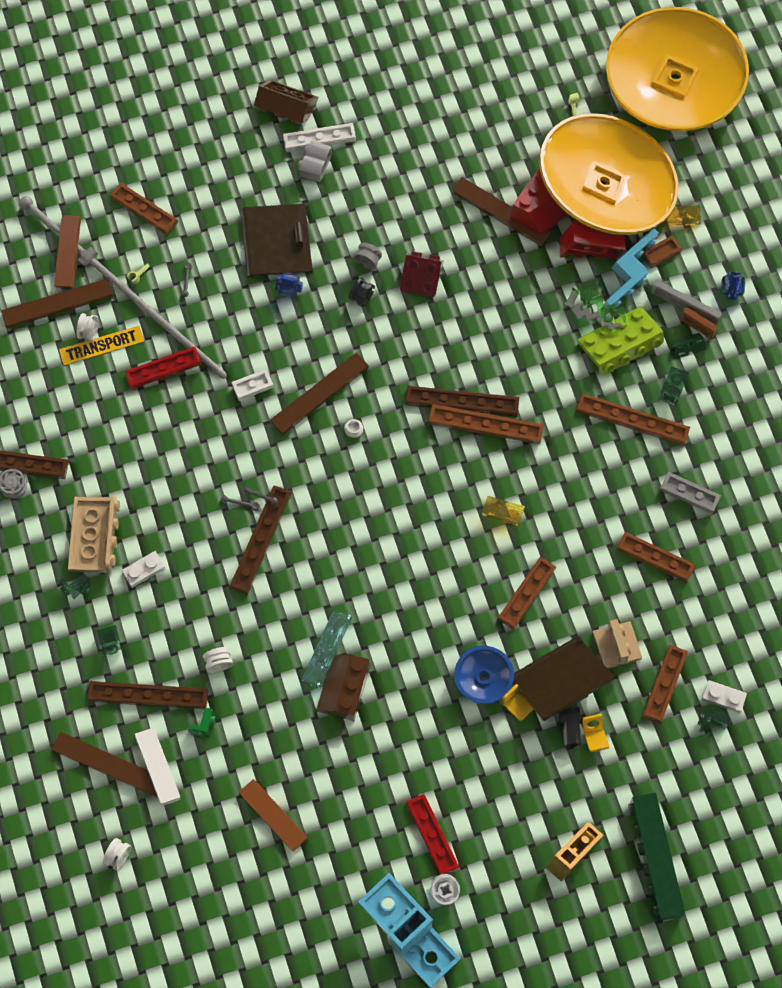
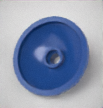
(484, 662)

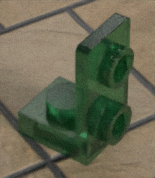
(673, 386)

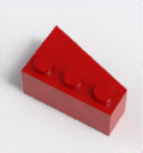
(588, 241)

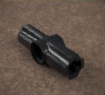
(570, 721)

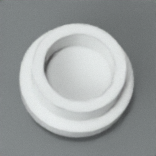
(353, 428)

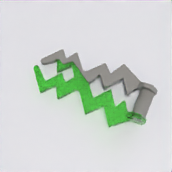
(602, 311)

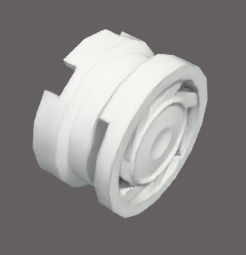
(87, 327)
(217, 659)
(116, 854)
(445, 889)

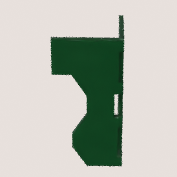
(695, 337)

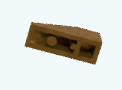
(574, 851)

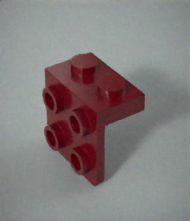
(421, 274)

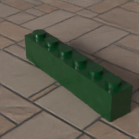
(657, 857)

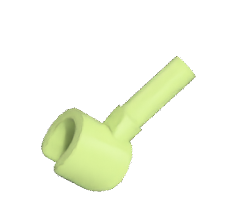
(573, 100)
(132, 273)

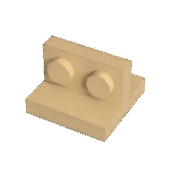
(617, 644)

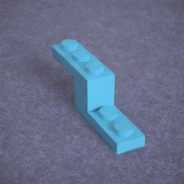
(631, 269)

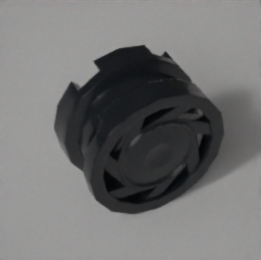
(361, 292)

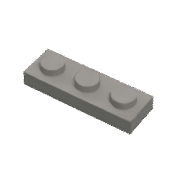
(690, 492)

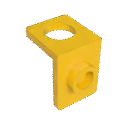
(516, 703)
(595, 735)

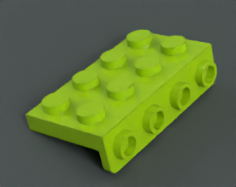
(623, 344)

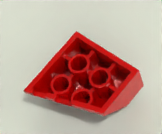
(536, 206)

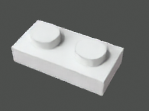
(252, 384)
(143, 569)
(724, 696)

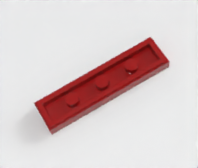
(163, 367)
(432, 834)

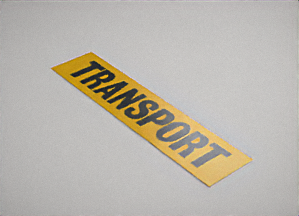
(101, 345)

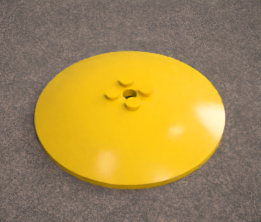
(681, 43)
(615, 151)

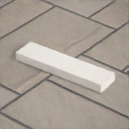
(326, 135)
(157, 767)

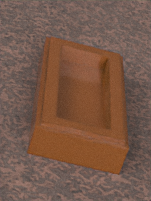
(662, 251)
(699, 323)

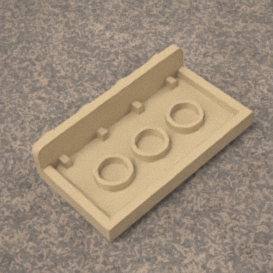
(93, 534)

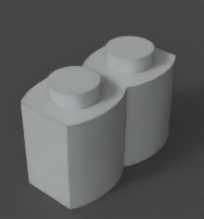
(315, 161)

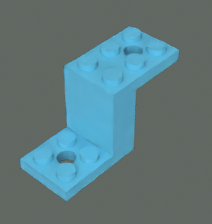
(409, 930)

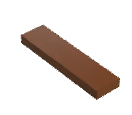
(144, 208)
(67, 251)
(655, 557)
(526, 593)
(665, 684)
(273, 815)

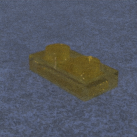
(684, 216)
(503, 510)

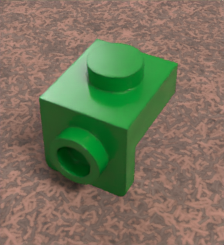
(208, 721)

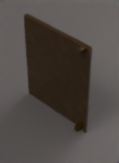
(276, 240)
(561, 678)

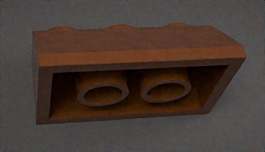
(285, 101)
(344, 686)

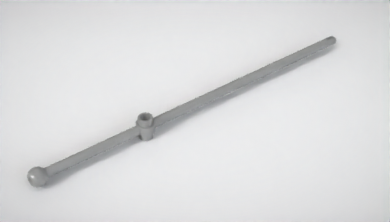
(88, 257)

